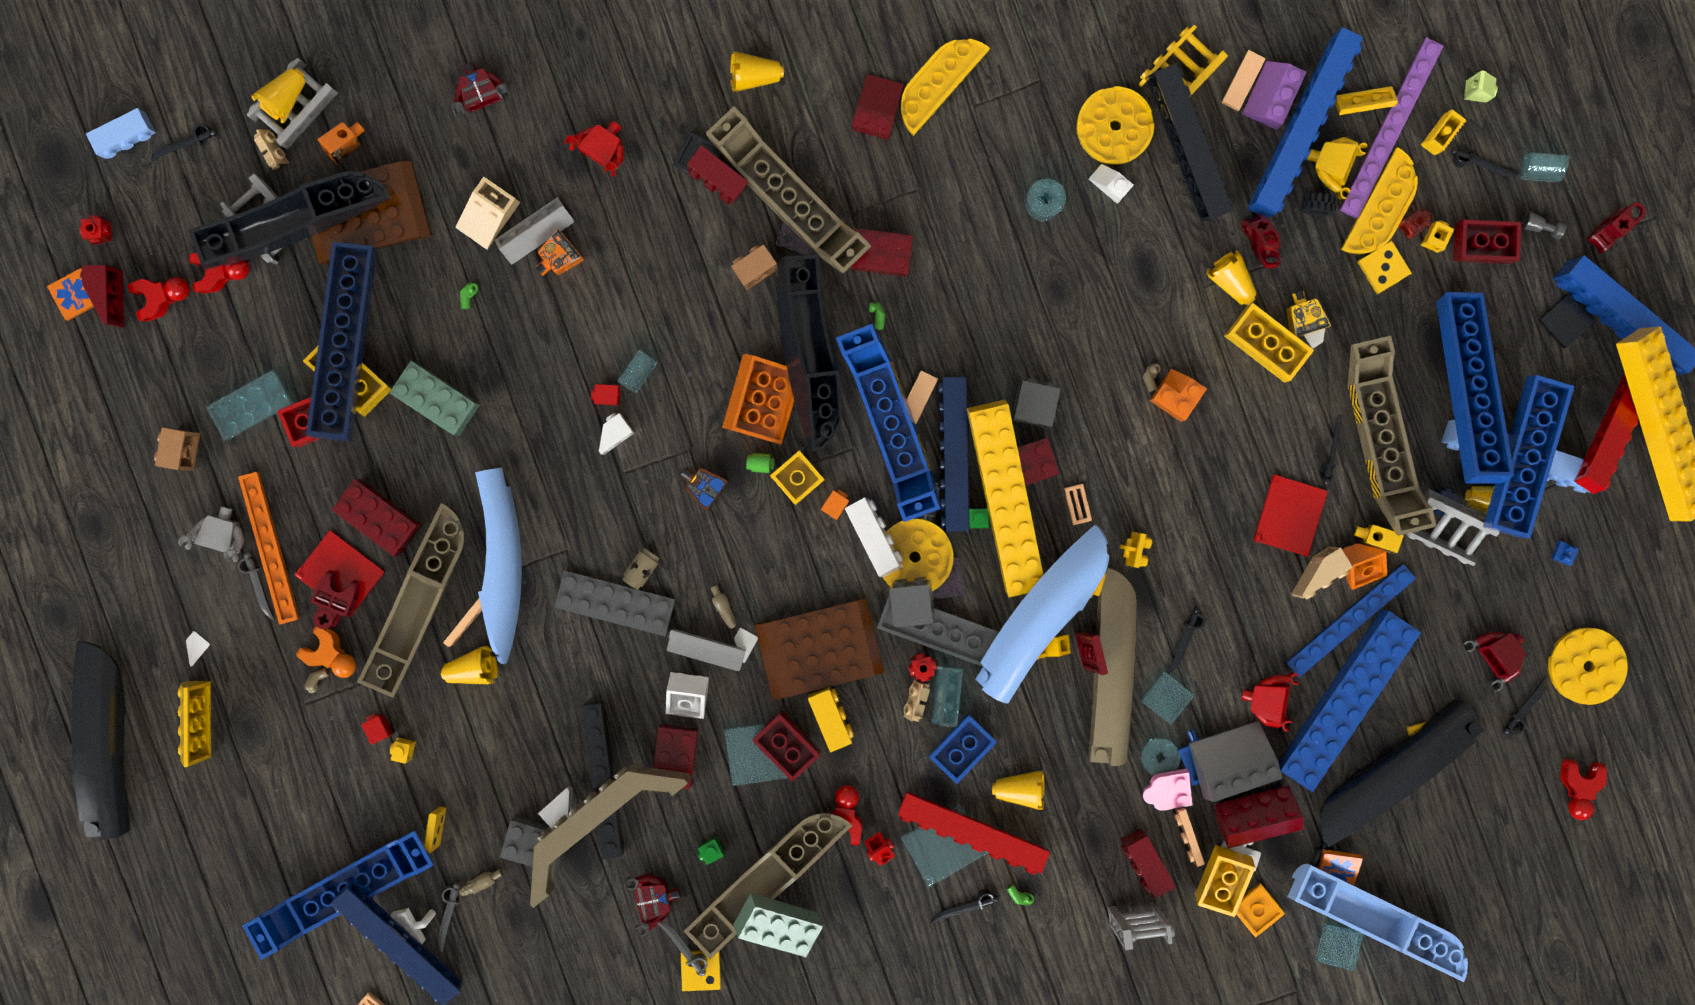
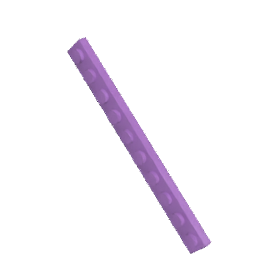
(1391, 128)

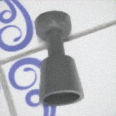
(1537, 223)

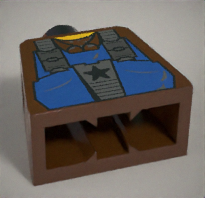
(704, 486)

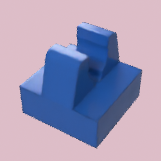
(1564, 553)

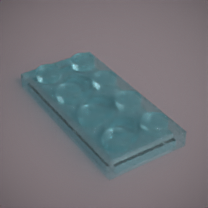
(249, 405)

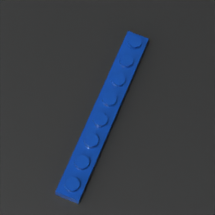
(1350, 620)

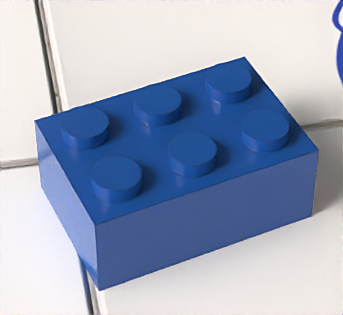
(962, 748)

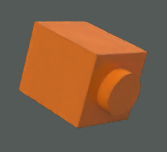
(835, 504)

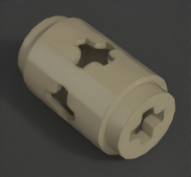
(646, 561)

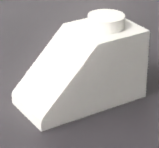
(1111, 182)
(614, 432)
(557, 807)

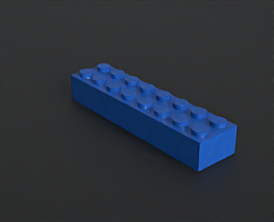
(1619, 308)
(1532, 451)

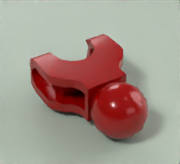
(217, 277)
(158, 296)
(1582, 789)
(846, 800)

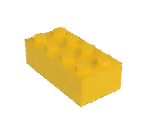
(1269, 343)
(370, 390)

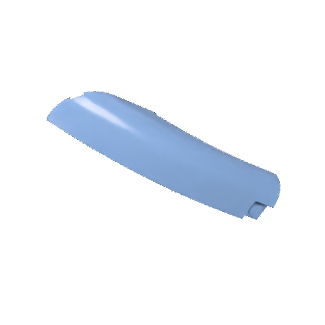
(503, 562)
(1043, 614)
(1379, 920)

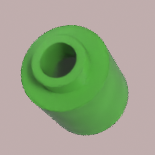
(760, 462)

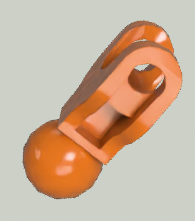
(328, 654)

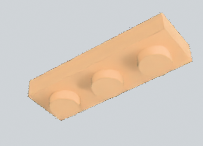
(1188, 836)

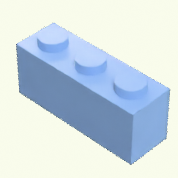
(121, 133)

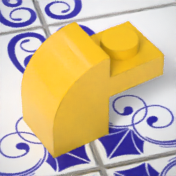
(1057, 647)

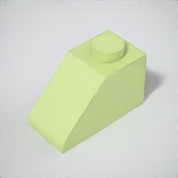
(1480, 87)

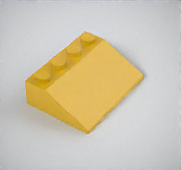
(194, 722)

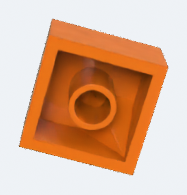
(1178, 395)

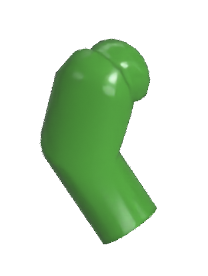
(880, 315)
(1020, 898)

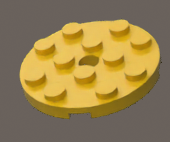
(1121, 106)
(932, 546)
(1607, 668)

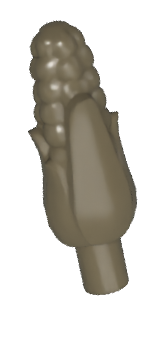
(722, 605)
(480, 882)

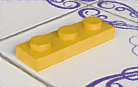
(1366, 100)

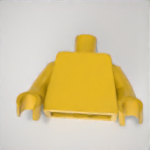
(1335, 162)

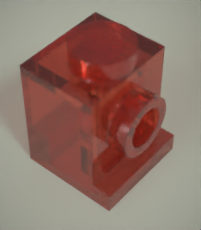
(1409, 225)

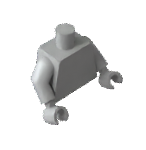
(217, 533)

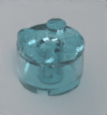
(1053, 192)

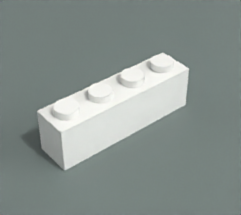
(874, 537)

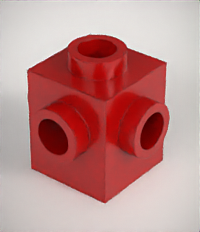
(96, 230)
(922, 659)
(879, 849)

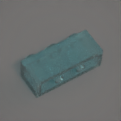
(947, 696)

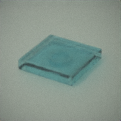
(1167, 698)
(1339, 947)

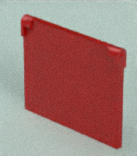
(1290, 515)
(349, 564)

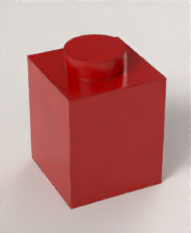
(606, 395)
(376, 728)

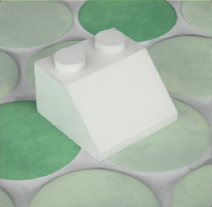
(686, 695)

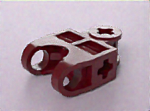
(1614, 227)
(1263, 239)
(334, 602)

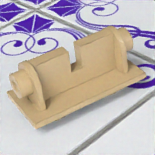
(266, 141)
(917, 692)

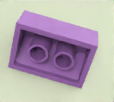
(1274, 93)

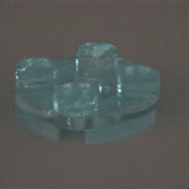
(1153, 748)

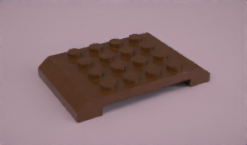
(386, 224)
(819, 649)

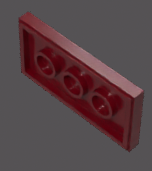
(1091, 652)

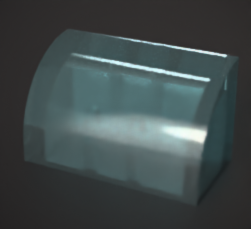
(1544, 167)
(637, 371)

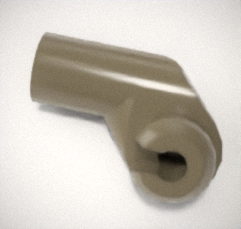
(1149, 376)
(313, 678)

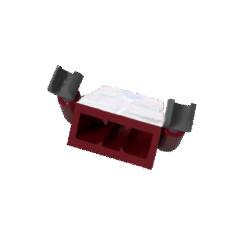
(477, 90)
(1502, 654)
(652, 900)

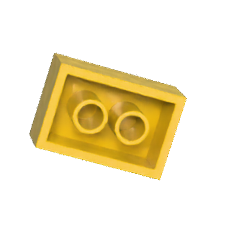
(831, 718)
(1225, 880)

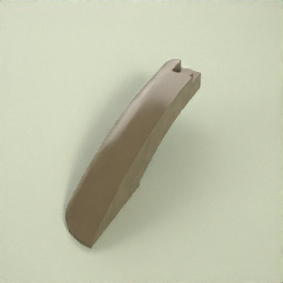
(1114, 690)
(766, 878)

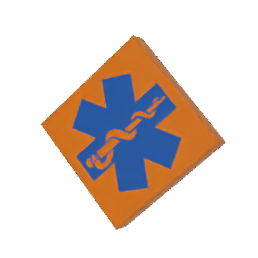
(70, 295)
(1341, 865)

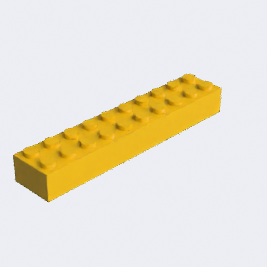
(1662, 418)
(1006, 496)

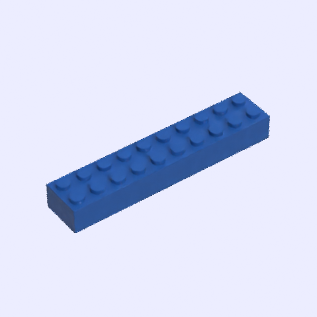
(1305, 123)
(1474, 388)
(1347, 699)

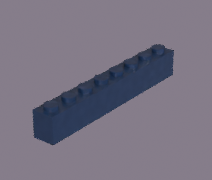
(954, 454)
(396, 943)

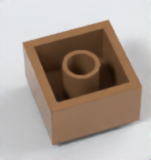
(754, 266)
(177, 449)

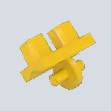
(1134, 550)

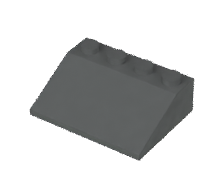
(1234, 761)

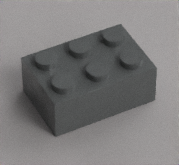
(521, 839)

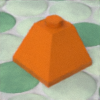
(1367, 563)

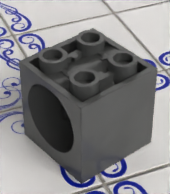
(1035, 403)
(912, 602)

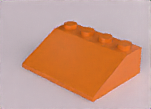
(760, 400)

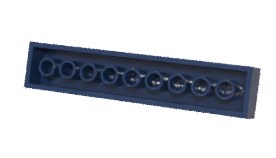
(341, 342)

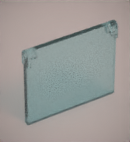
(746, 760)
(937, 855)

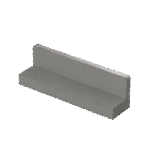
(534, 231)
(705, 649)

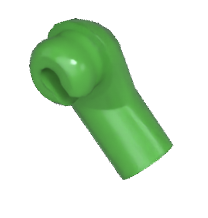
(466, 294)

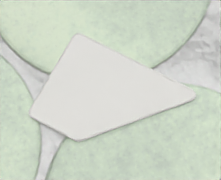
(1315, 338)
(746, 641)
(195, 646)

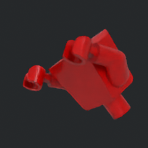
(600, 145)
(1271, 700)

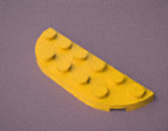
(938, 80)
(1384, 206)

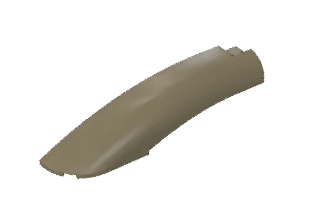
(415, 604)

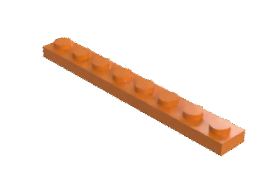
(269, 547)

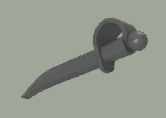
(256, 583)
(451, 901)
(692, 959)

